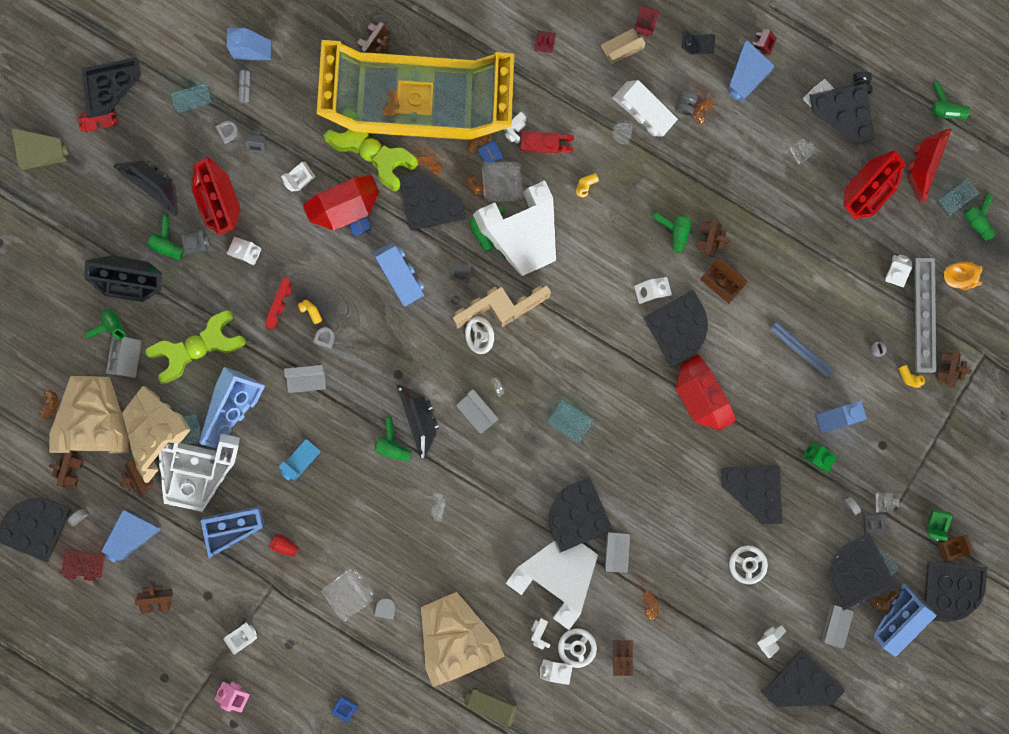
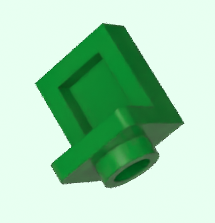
(819, 457)
(938, 525)

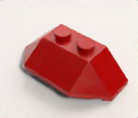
(926, 162)
(873, 185)
(215, 196)
(342, 203)
(703, 395)

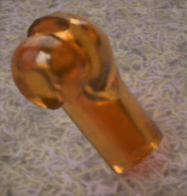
(390, 109)
(699, 110)
(474, 143)
(432, 162)
(473, 186)
(51, 404)
(885, 604)
(653, 605)

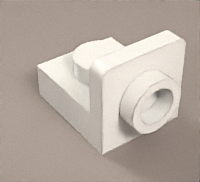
(517, 125)

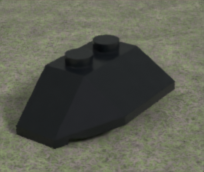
(151, 182)
(123, 277)
(419, 419)

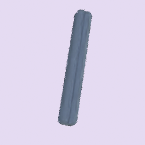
(801, 349)

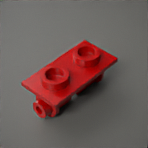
(90, 124)

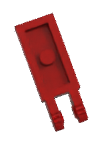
(545, 142)
(278, 304)

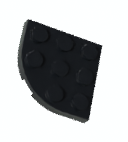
(679, 327)
(577, 515)
(34, 527)
(859, 572)
(954, 590)

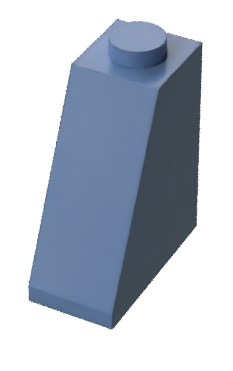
(248, 45)
(749, 72)
(841, 417)
(128, 536)

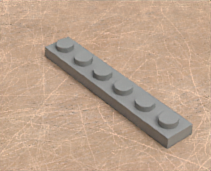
(925, 315)

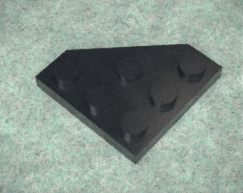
(108, 84)
(845, 110)
(428, 202)
(756, 490)
(803, 685)

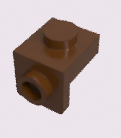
(955, 548)

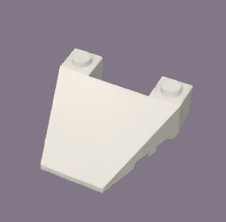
(527, 236)
(194, 472)
(562, 574)

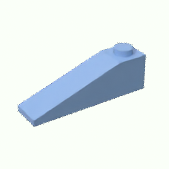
(230, 400)

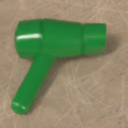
(946, 109)
(977, 218)
(680, 230)
(484, 241)
(161, 243)
(110, 322)
(389, 448)

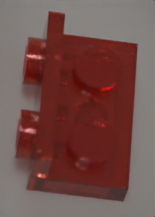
(82, 564)

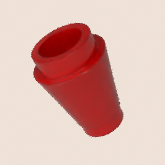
(283, 545)

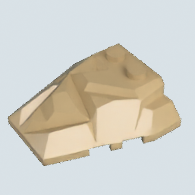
(89, 418)
(150, 428)
(455, 640)

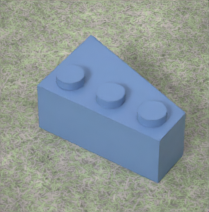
(399, 273)
(228, 528)
(904, 621)

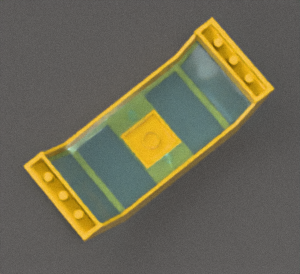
(434, 93)

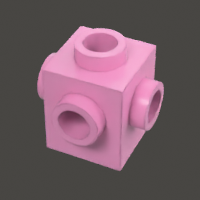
(231, 696)

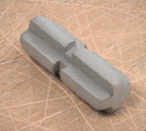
(244, 82)

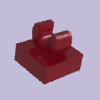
(545, 41)
(766, 41)

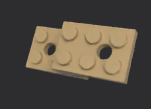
(501, 306)

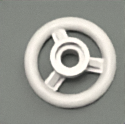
(481, 334)
(761, 557)
(582, 661)

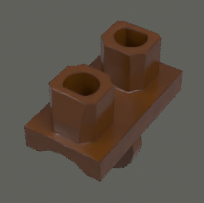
(377, 39)
(715, 236)
(953, 360)
(135, 478)
(65, 479)
(152, 595)
(622, 657)

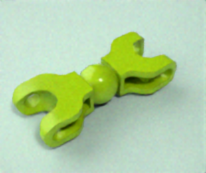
(372, 151)
(195, 347)

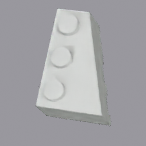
(645, 107)

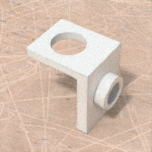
(655, 289)

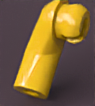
(584, 183)
(312, 310)
(910, 379)

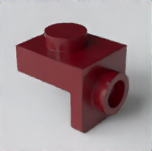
(646, 20)

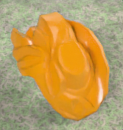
(963, 275)

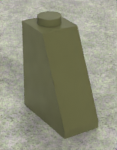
(37, 149)
(491, 706)

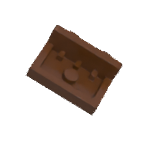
(724, 280)

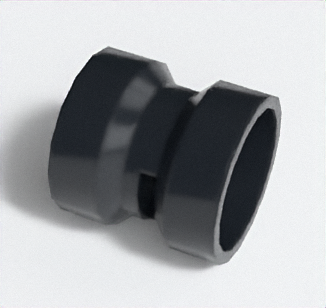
(862, 77)

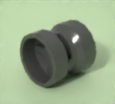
(686, 103)

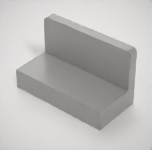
(124, 357)
(305, 378)
(477, 412)
(617, 552)
(837, 626)

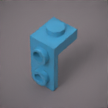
(299, 460)

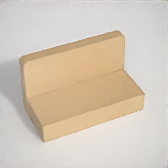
(622, 46)

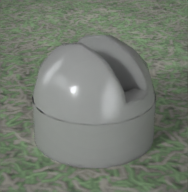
(875, 350)

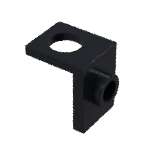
(698, 43)

